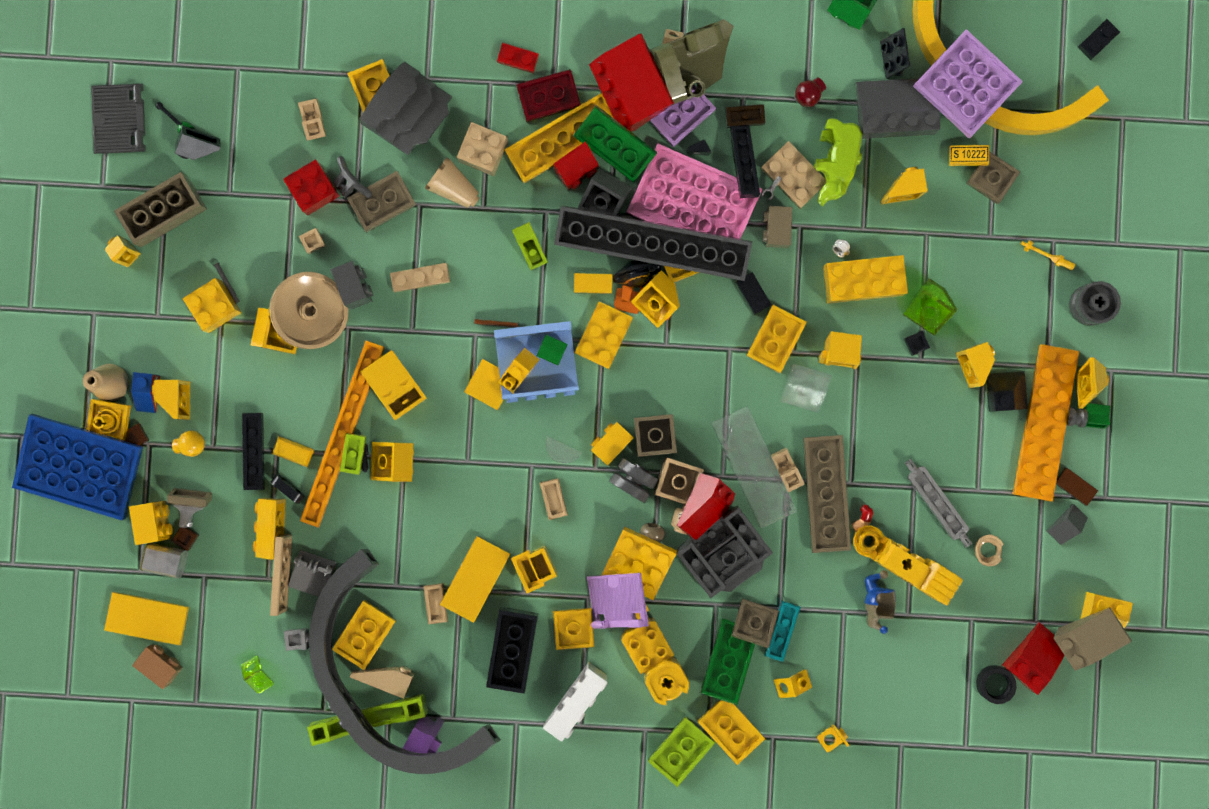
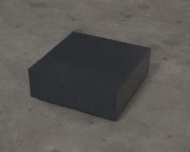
(916, 343)

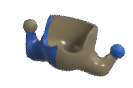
(879, 602)

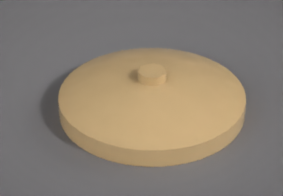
(308, 310)

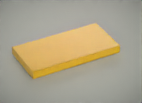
(475, 579)
(146, 618)

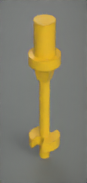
(1058, 260)

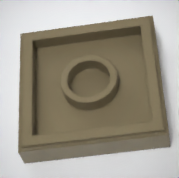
(993, 180)
(755, 623)

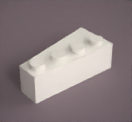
(575, 702)

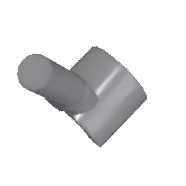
(772, 187)

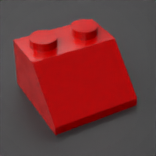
(576, 166)

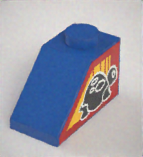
(142, 392)

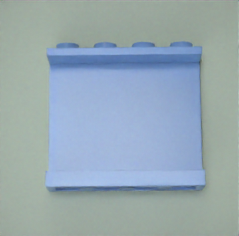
(545, 377)

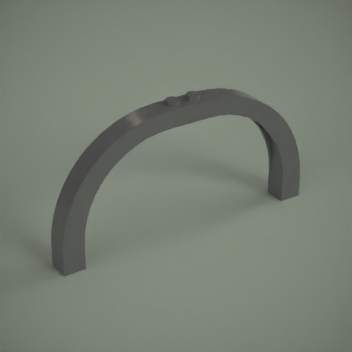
(343, 704)

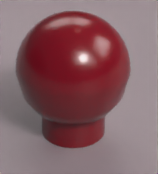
(809, 92)

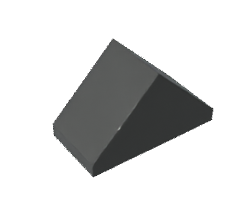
(1068, 525)

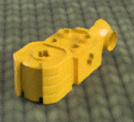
(921, 573)
(654, 658)

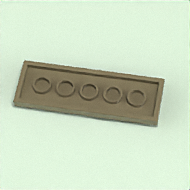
(827, 494)

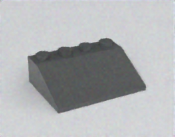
(894, 110)

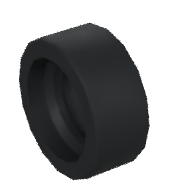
(1010, 689)

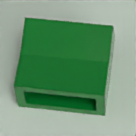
(552, 350)
(1098, 415)

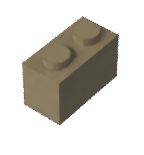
(778, 227)

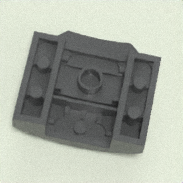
(406, 109)
(725, 553)

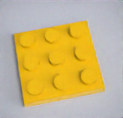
(641, 555)

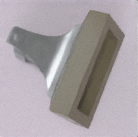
(188, 503)

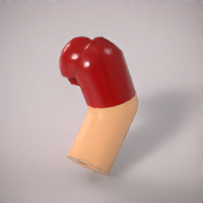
(866, 517)

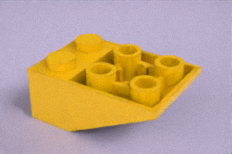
(393, 385)

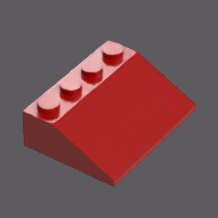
(631, 83)

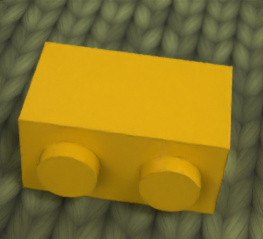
(611, 443)

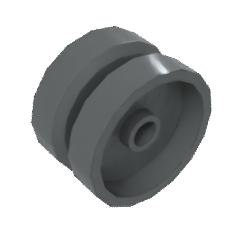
(1095, 303)
(634, 479)

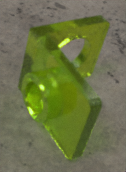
(256, 677)

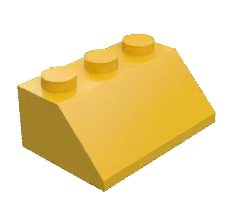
(269, 525)

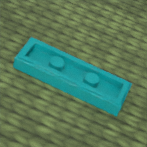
(782, 631)

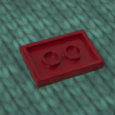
(548, 95)

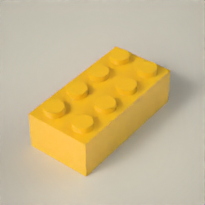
(865, 279)

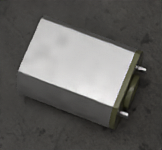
(164, 560)

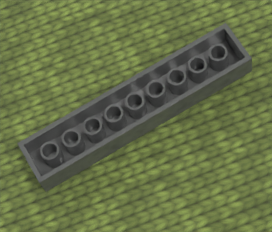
(653, 242)

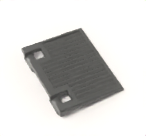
(117, 118)

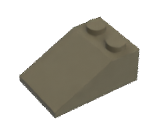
(1091, 638)

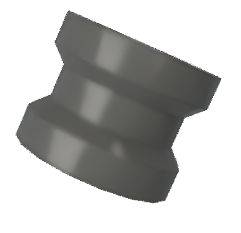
(1077, 417)

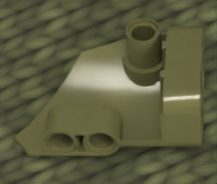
(693, 59)

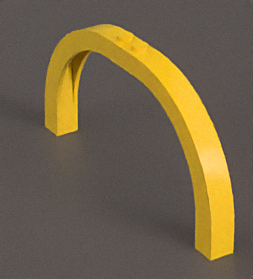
(1003, 118)

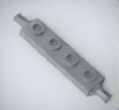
(938, 503)

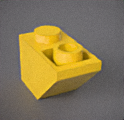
(518, 370)

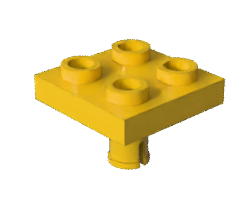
(108, 418)

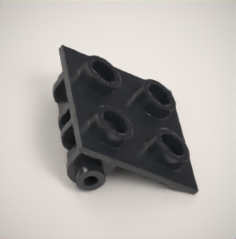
(895, 53)

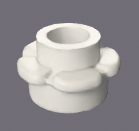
(841, 248)

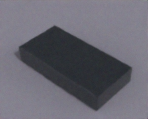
(753, 293)

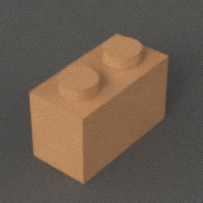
(157, 666)

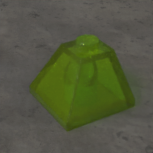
(931, 307)

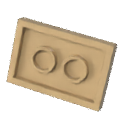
(798, 175)

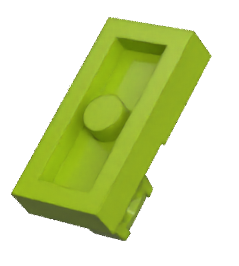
(353, 453)

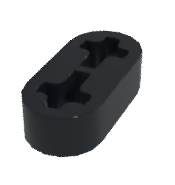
(287, 488)

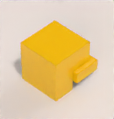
(842, 350)
(534, 568)

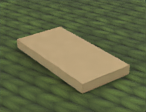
(281, 574)

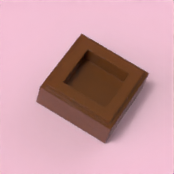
(185, 538)

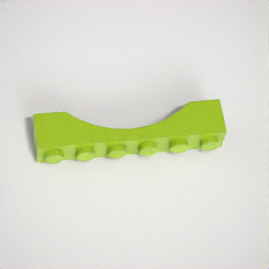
(383, 714)

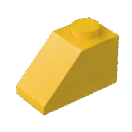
(121, 251)

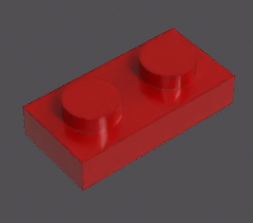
(517, 58)

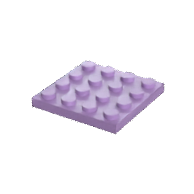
(967, 83)

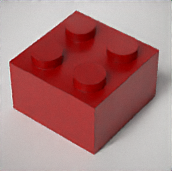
(311, 187)

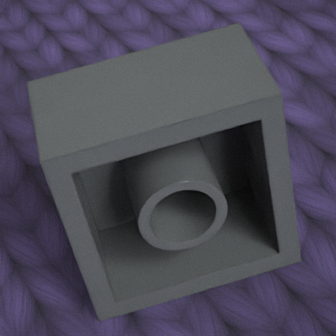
(352, 285)

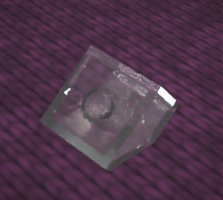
(805, 388)

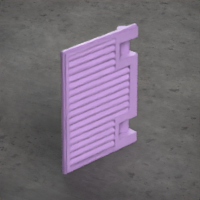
(618, 599)

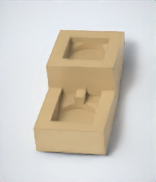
(312, 119)
(787, 470)

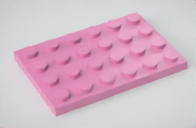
(690, 196)

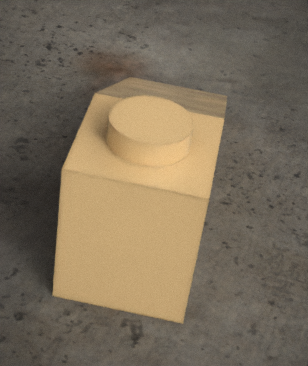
(389, 679)

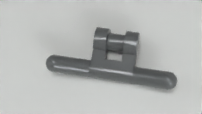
(347, 189)

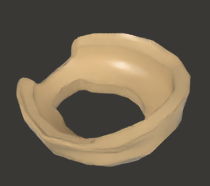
(993, 560)

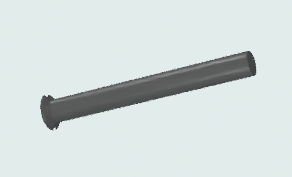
(226, 282)

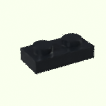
(1098, 39)

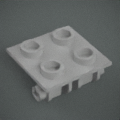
(311, 573)

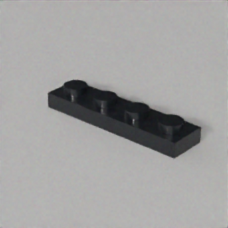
(744, 161)
(253, 451)

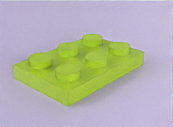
(681, 751)

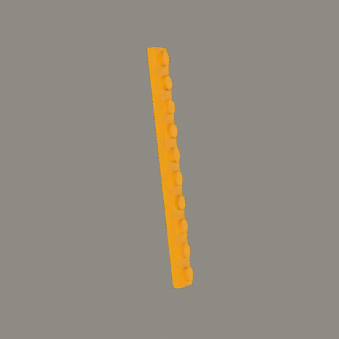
(345, 423)

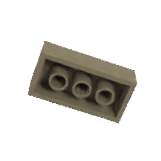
(160, 209)

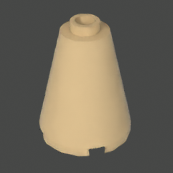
(453, 185)
(107, 382)

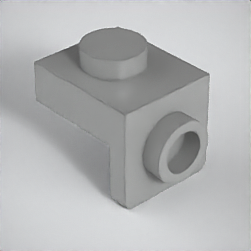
(296, 639)

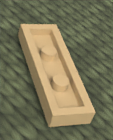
(420, 277)

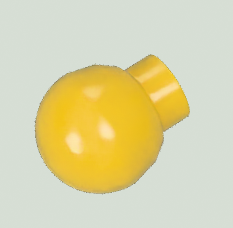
(189, 444)

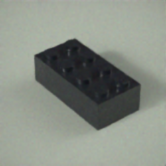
(512, 650)

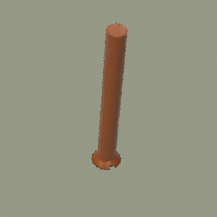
(496, 323)

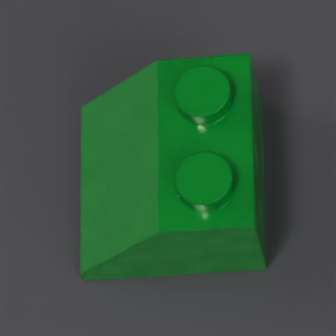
(851, 11)

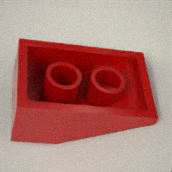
(706, 505)
(1035, 659)

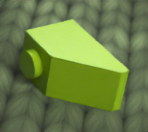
(529, 246)

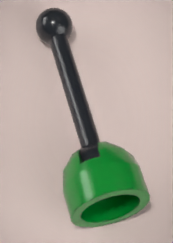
(159, 106)

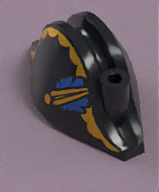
(636, 274)

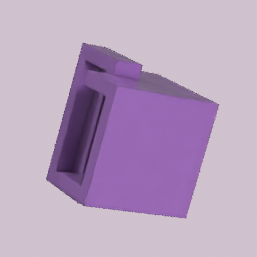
(424, 736)

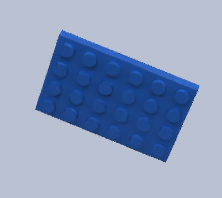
(77, 467)

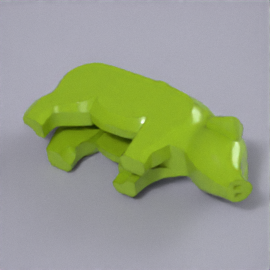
(841, 159)

